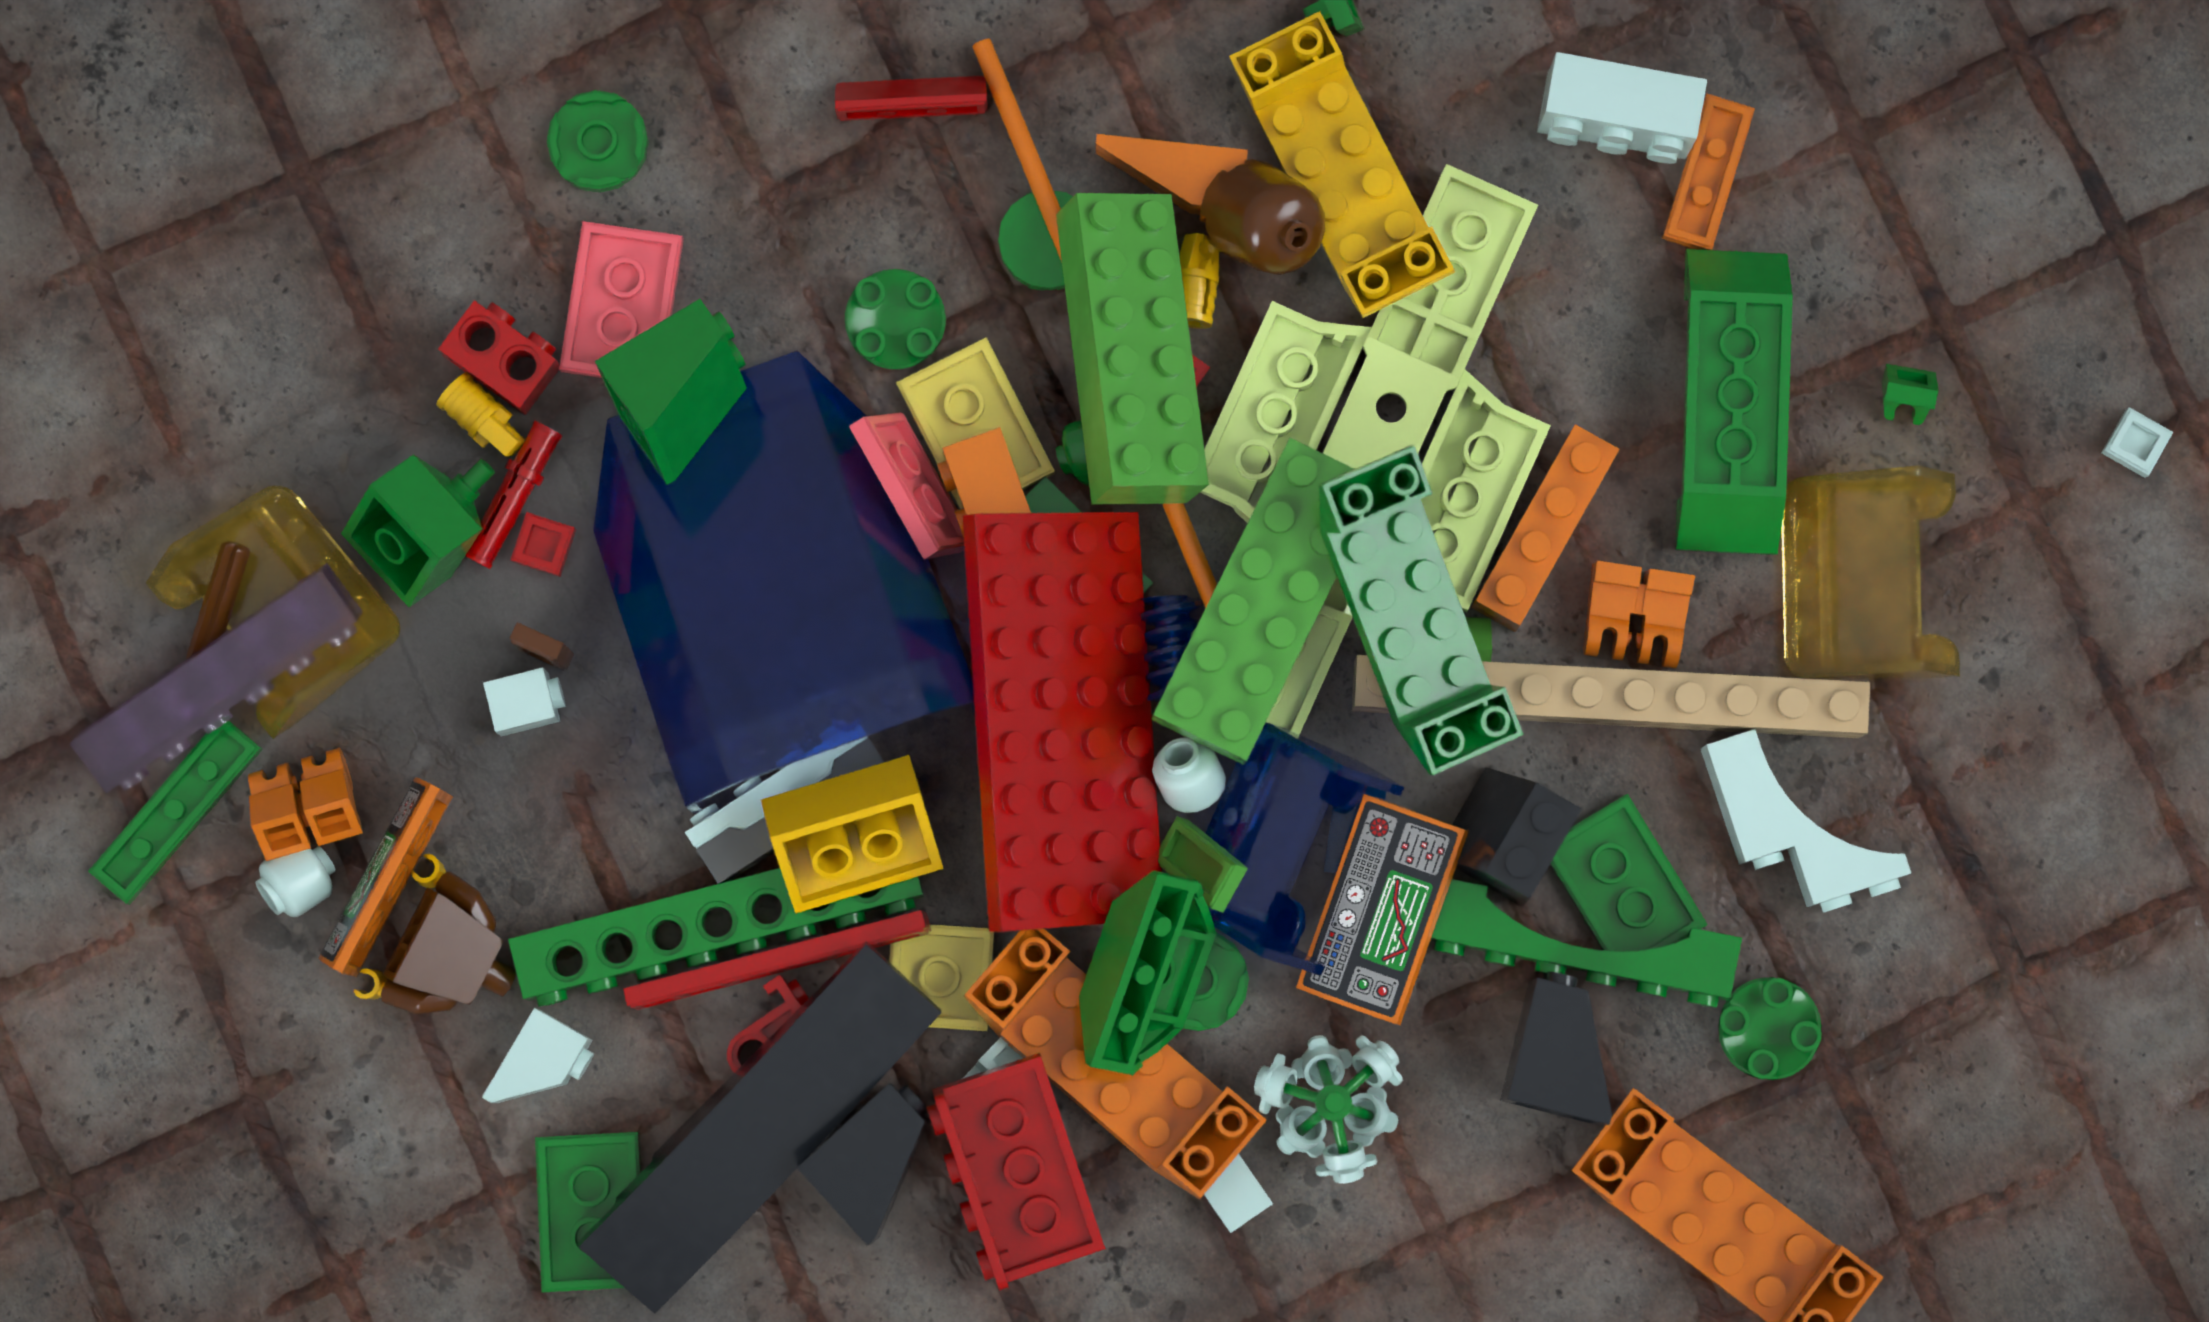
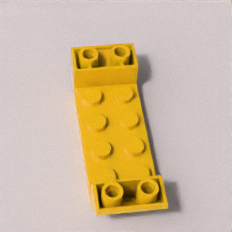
(1336, 151)

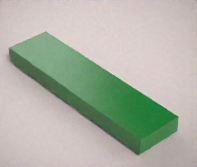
(174, 811)

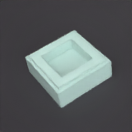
(2137, 442)

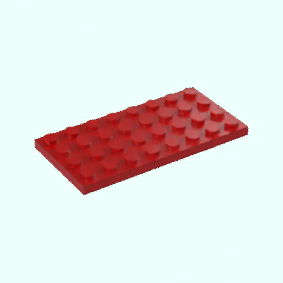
(1060, 714)

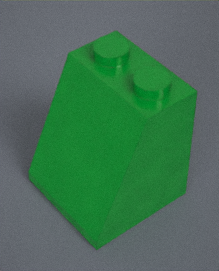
(675, 384)

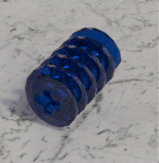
(1171, 636)

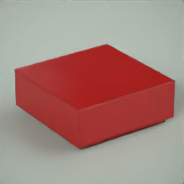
(543, 544)

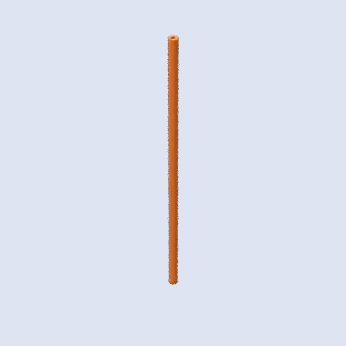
(1049, 208)

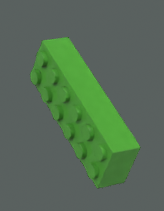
(1131, 349)
(1256, 613)

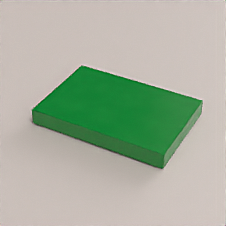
(1624, 881)
(574, 1191)

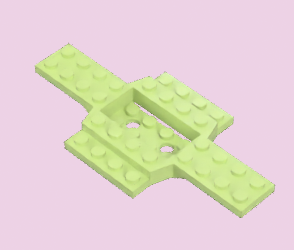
(1413, 352)

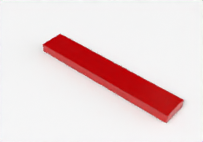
(776, 960)

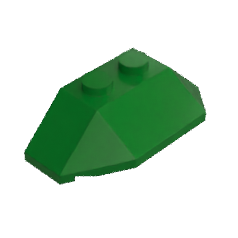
(1144, 971)

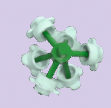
(1363, 1114)

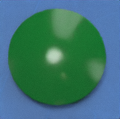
(895, 318)
(1769, 1028)

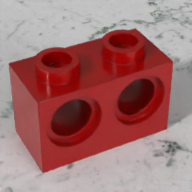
(494, 364)

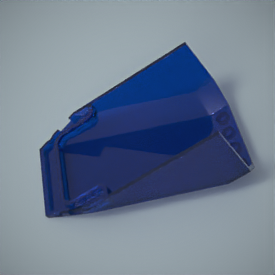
(772, 587)

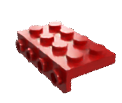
(1015, 1170)

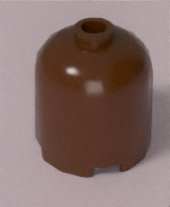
(1263, 218)

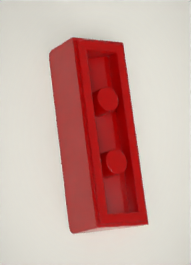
(911, 98)

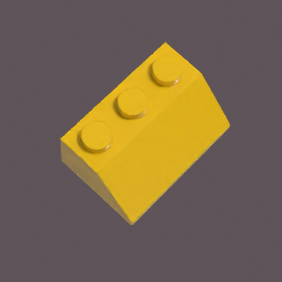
(851, 834)

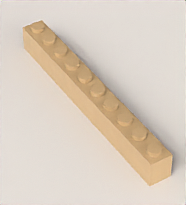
(1664, 699)

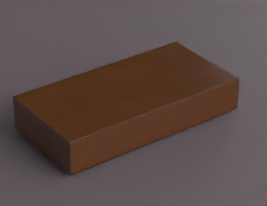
(541, 646)

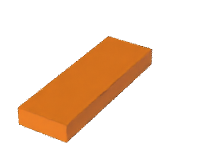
(1708, 173)

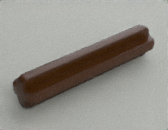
(220, 595)

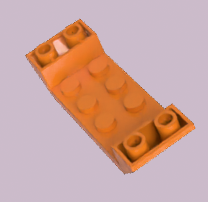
(1160, 1113)
(1721, 1220)

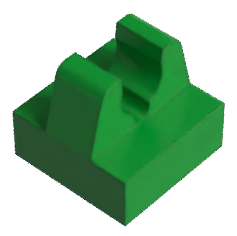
(1339, 14)
(1909, 387)

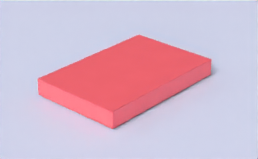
(618, 291)
(910, 483)

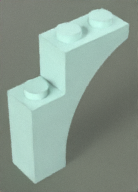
(1767, 822)

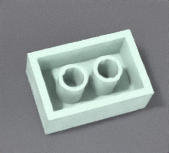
(1621, 107)

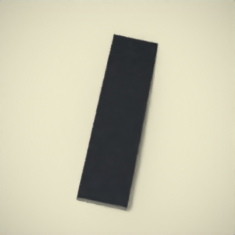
(759, 1127)

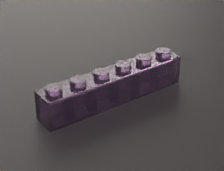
(217, 678)

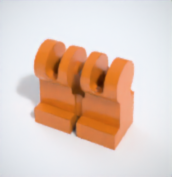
(1660, 600)
(325, 804)

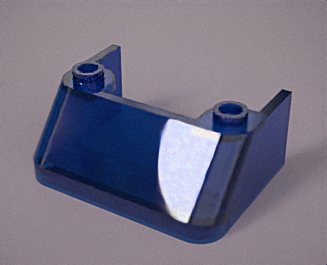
(1269, 825)

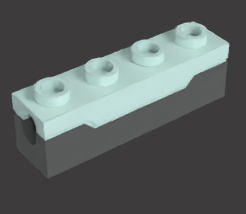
(737, 834)

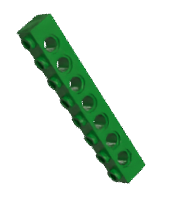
(537, 952)

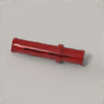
(511, 496)

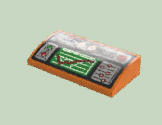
(385, 877)
(1383, 908)

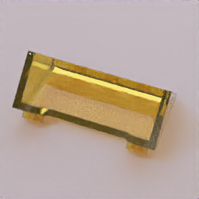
(284, 548)
(1858, 575)

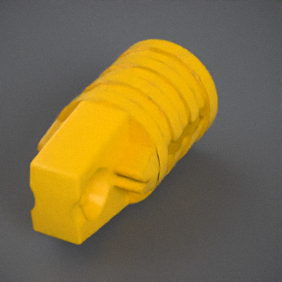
(1200, 279)
(480, 415)

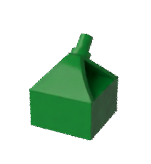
(417, 525)

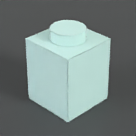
(524, 701)

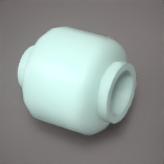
(1188, 775)
(296, 881)

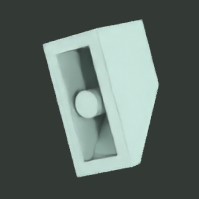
(540, 1059)

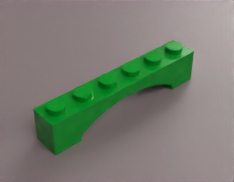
(1697, 965)

